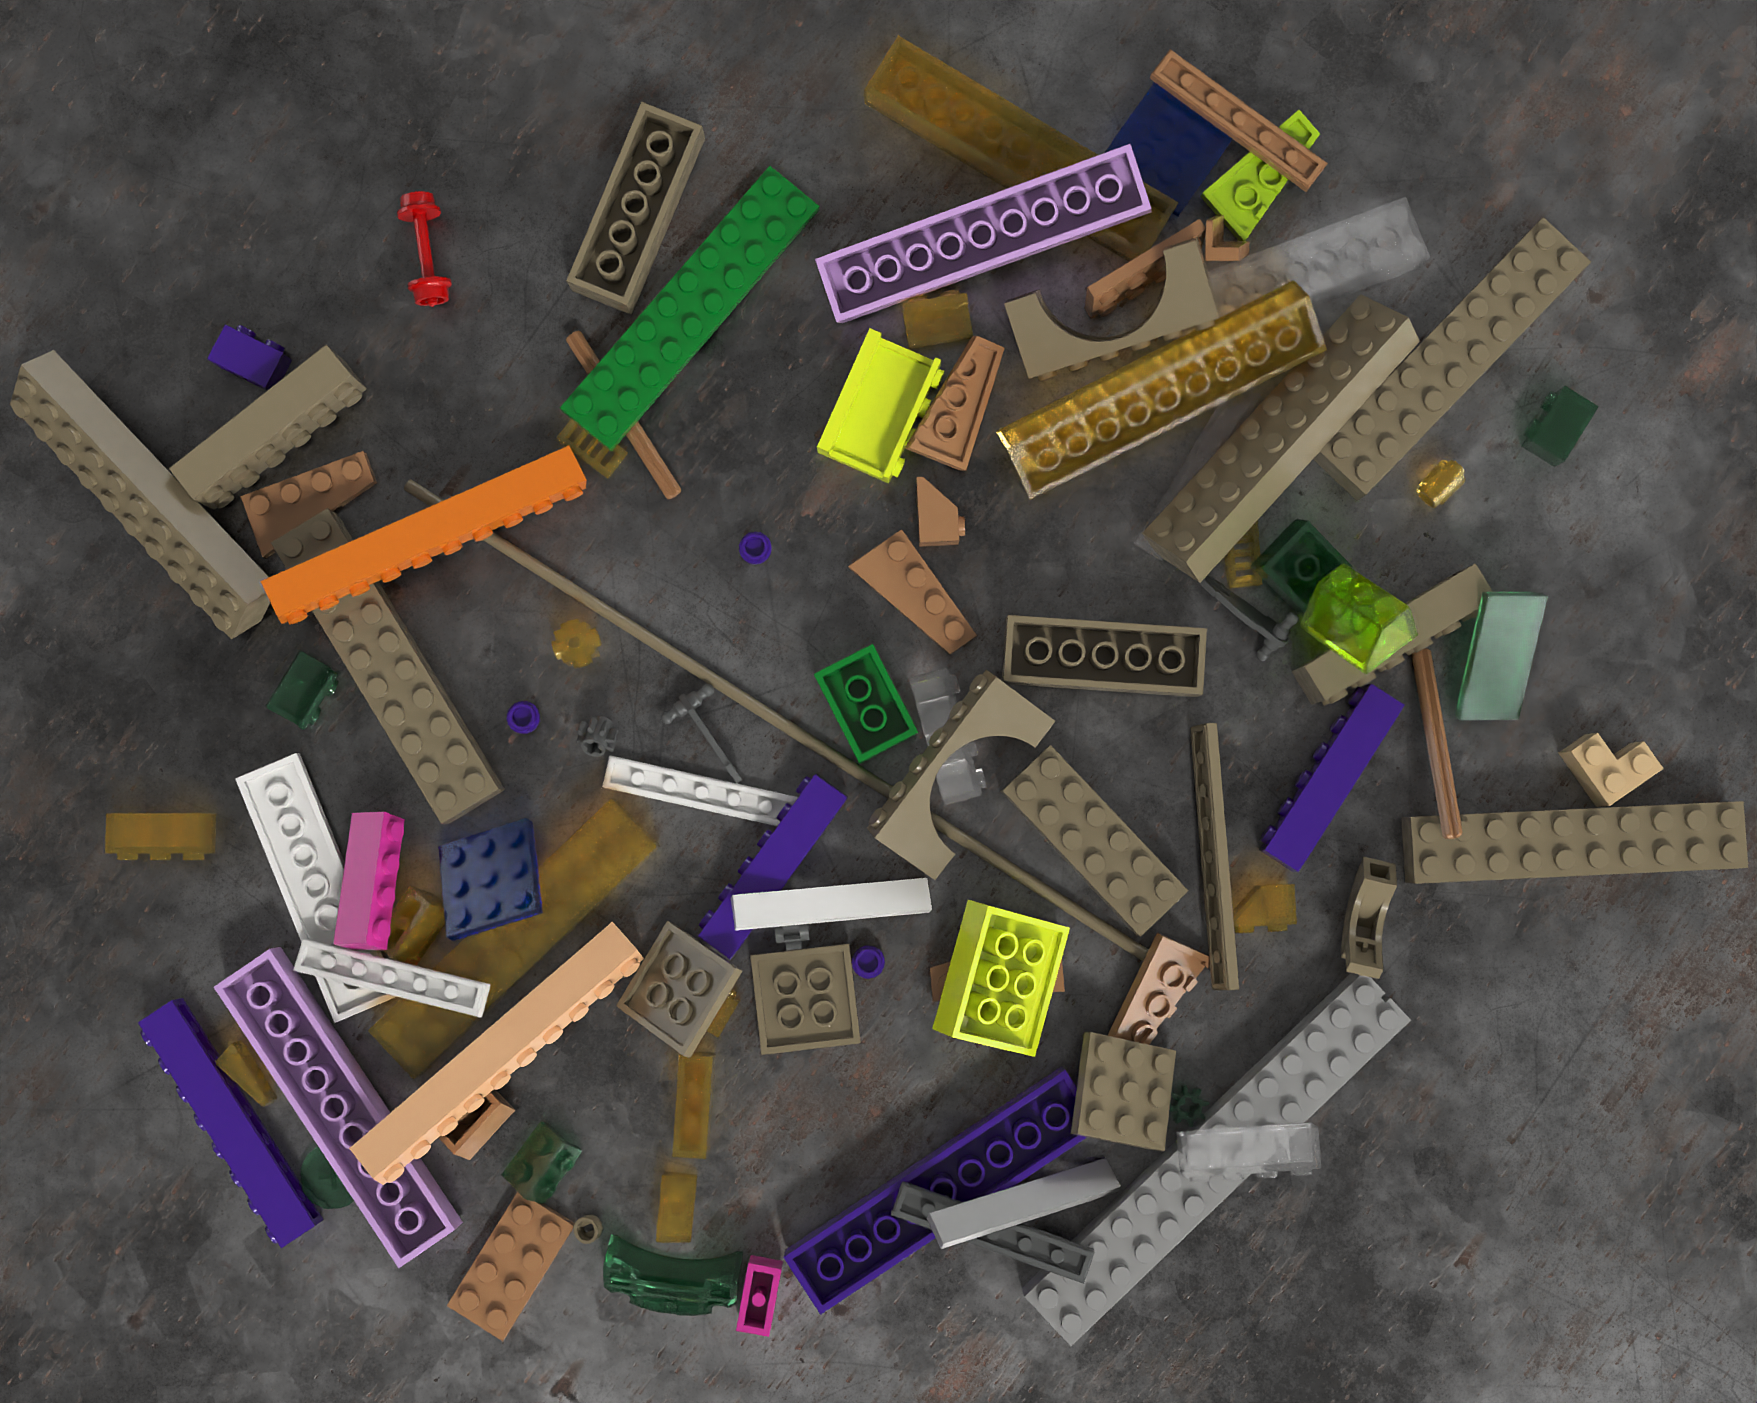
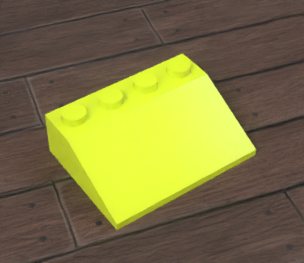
(1000, 978)

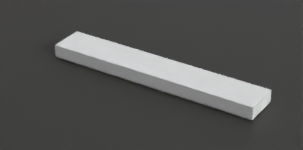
(695, 790)
(830, 903)
(392, 977)

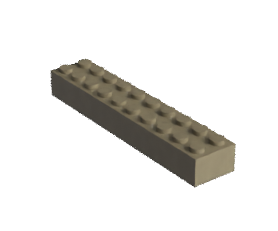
(1451, 358)
(1281, 438)
(140, 493)
(397, 682)
(1577, 842)

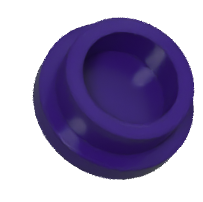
(755, 548)
(523, 717)
(868, 961)

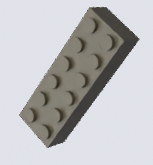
(636, 208)
(268, 429)
(1434, 614)
(1104, 656)
(1094, 841)

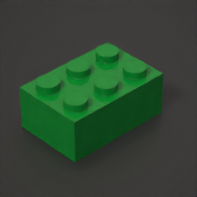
(866, 703)

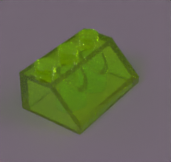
(1358, 619)

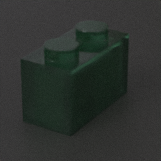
(1559, 425)

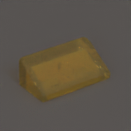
(676, 1207)

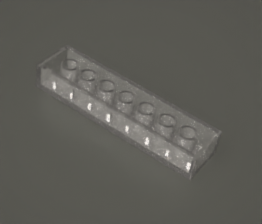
(1326, 261)

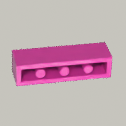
(369, 881)

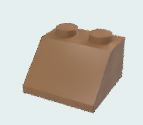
(478, 1126)

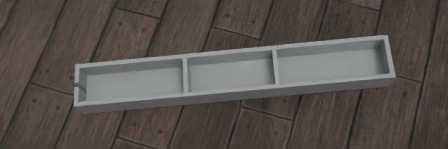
(1164, 1205)

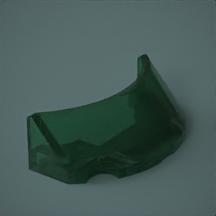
(671, 1283)

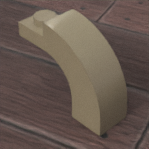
(1366, 915)

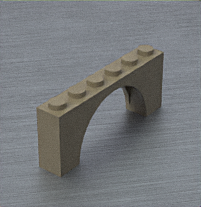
(1051, 345)
(986, 711)

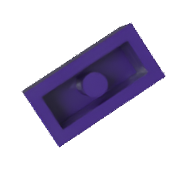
(249, 358)

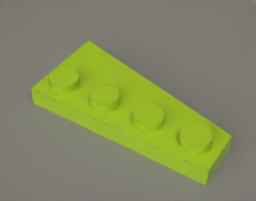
(1252, 185)

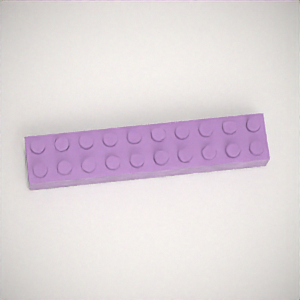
(984, 234)
(333, 1100)

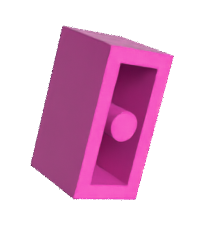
(759, 1295)

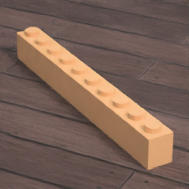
(496, 1055)

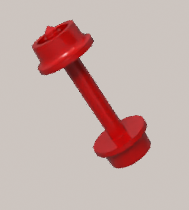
(420, 208)

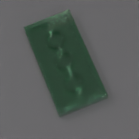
(1501, 655)

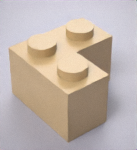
(1608, 775)

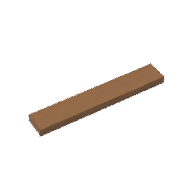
(1238, 120)

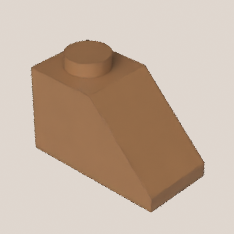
(937, 517)

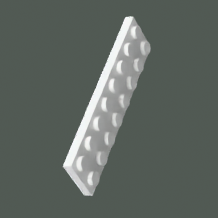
(304, 865)

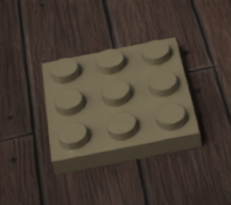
(679, 989)
(805, 999)
(1123, 1091)

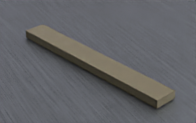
(1214, 857)

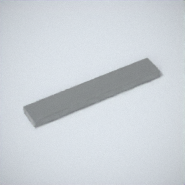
(1023, 1203)

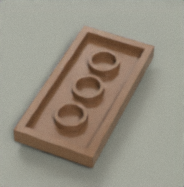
(1133, 276)
(511, 1265)

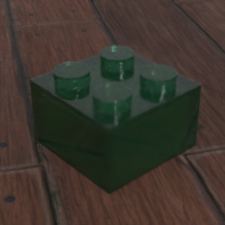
(1298, 563)

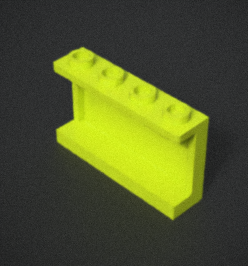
(879, 407)

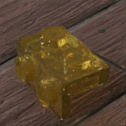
(937, 319)

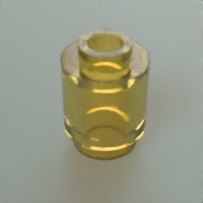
(1441, 483)

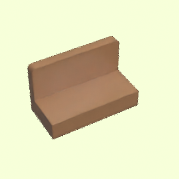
(1218, 249)

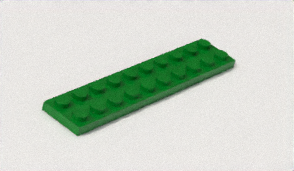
(689, 308)

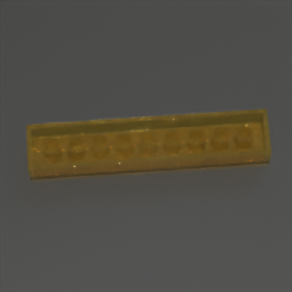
(993, 135)
(1162, 389)
(570, 887)

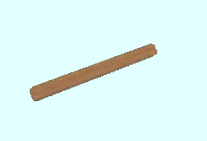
(636, 435)
(1437, 744)

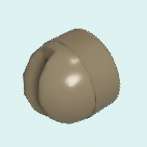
(591, 1235)

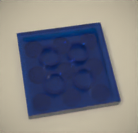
(1171, 145)
(490, 879)

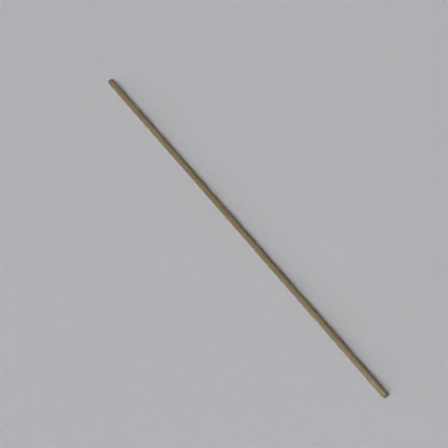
(793, 730)

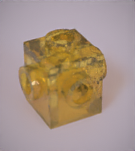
(588, 646)

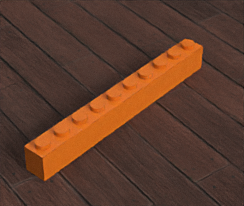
(424, 535)

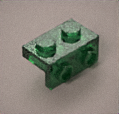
(303, 690)
(541, 1164)

